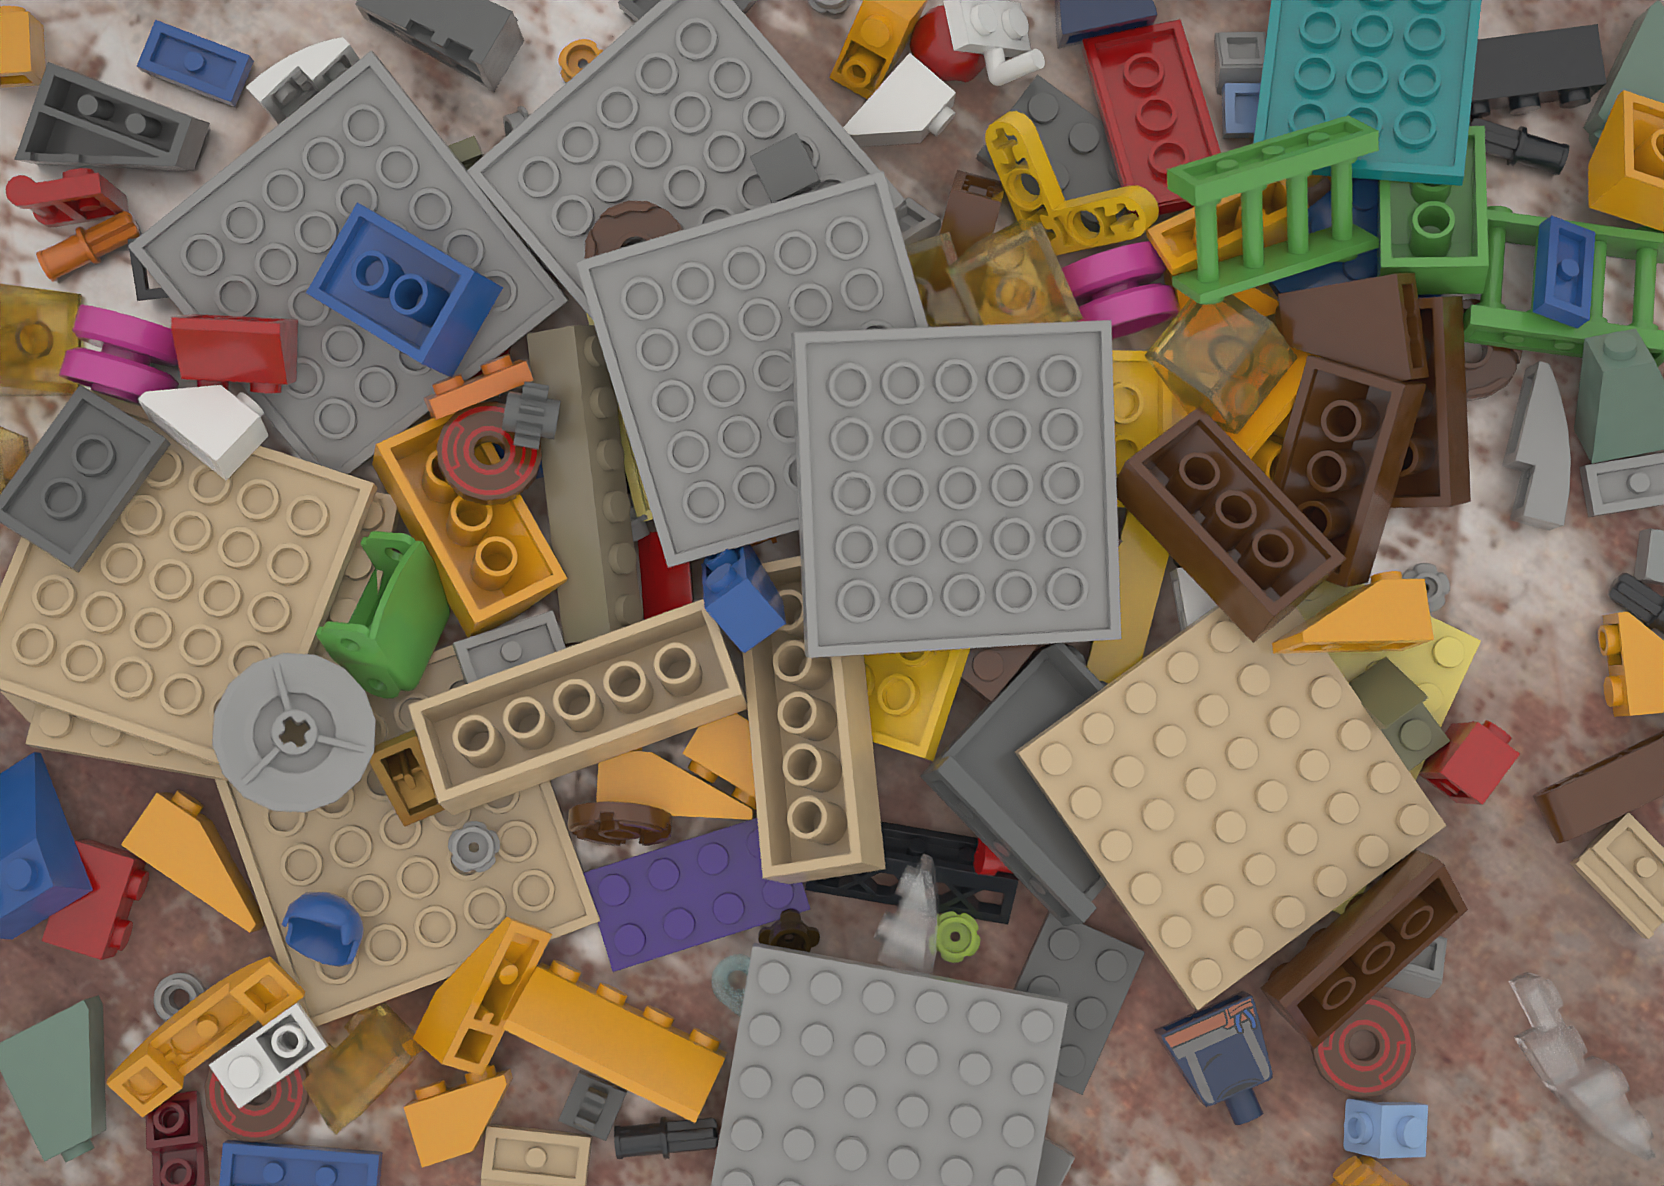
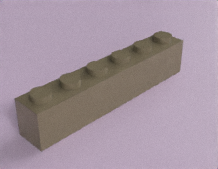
(586, 485)

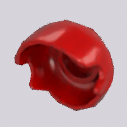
(934, 49)

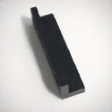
(953, 865)

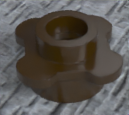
(790, 923)

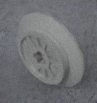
(253, 720)

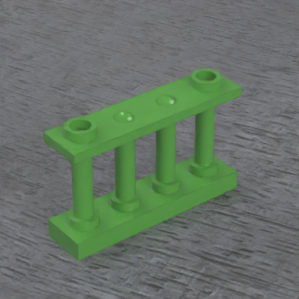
(1249, 172)
(1496, 326)

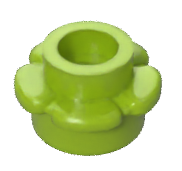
(968, 942)

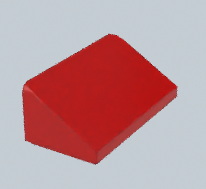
(662, 586)

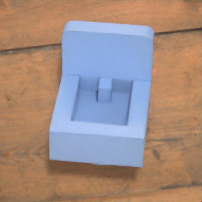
(1385, 1128)

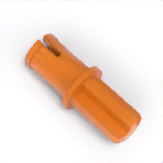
(88, 245)

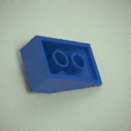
(404, 290)
(37, 850)

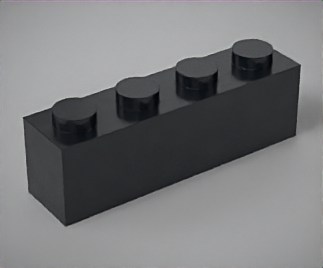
(1537, 69)

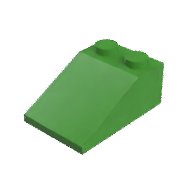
(1437, 228)

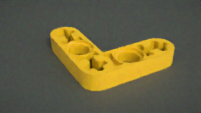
(1061, 214)

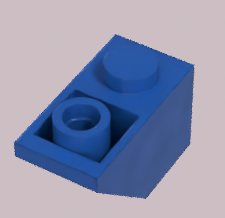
(741, 596)

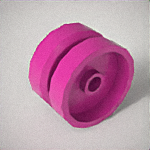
(1118, 289)
(125, 356)

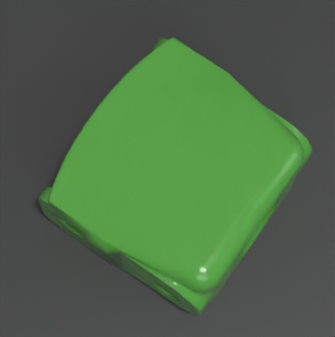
(395, 629)

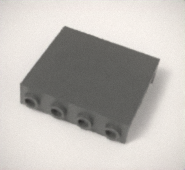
(1001, 800)

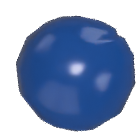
(324, 928)

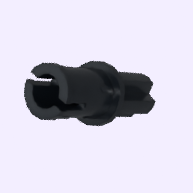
(1523, 147)
(1639, 600)
(666, 1137)

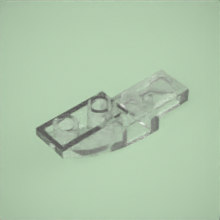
(912, 931)
(1584, 1086)

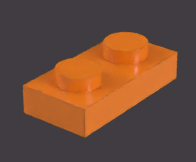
(456, 394)

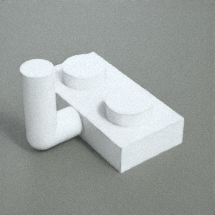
(997, 32)

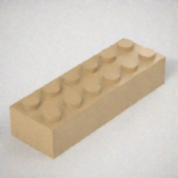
(577, 707)
(810, 751)

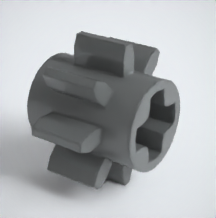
(531, 415)

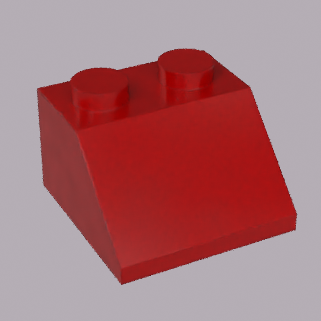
(236, 350)

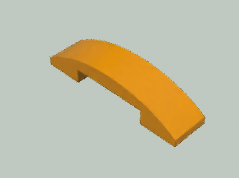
(202, 1029)

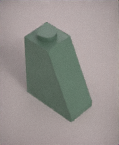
(1636, 69)
(1619, 398)
(60, 1079)

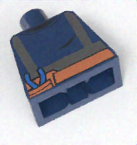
(1221, 1054)

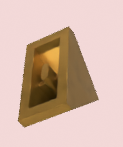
(405, 777)

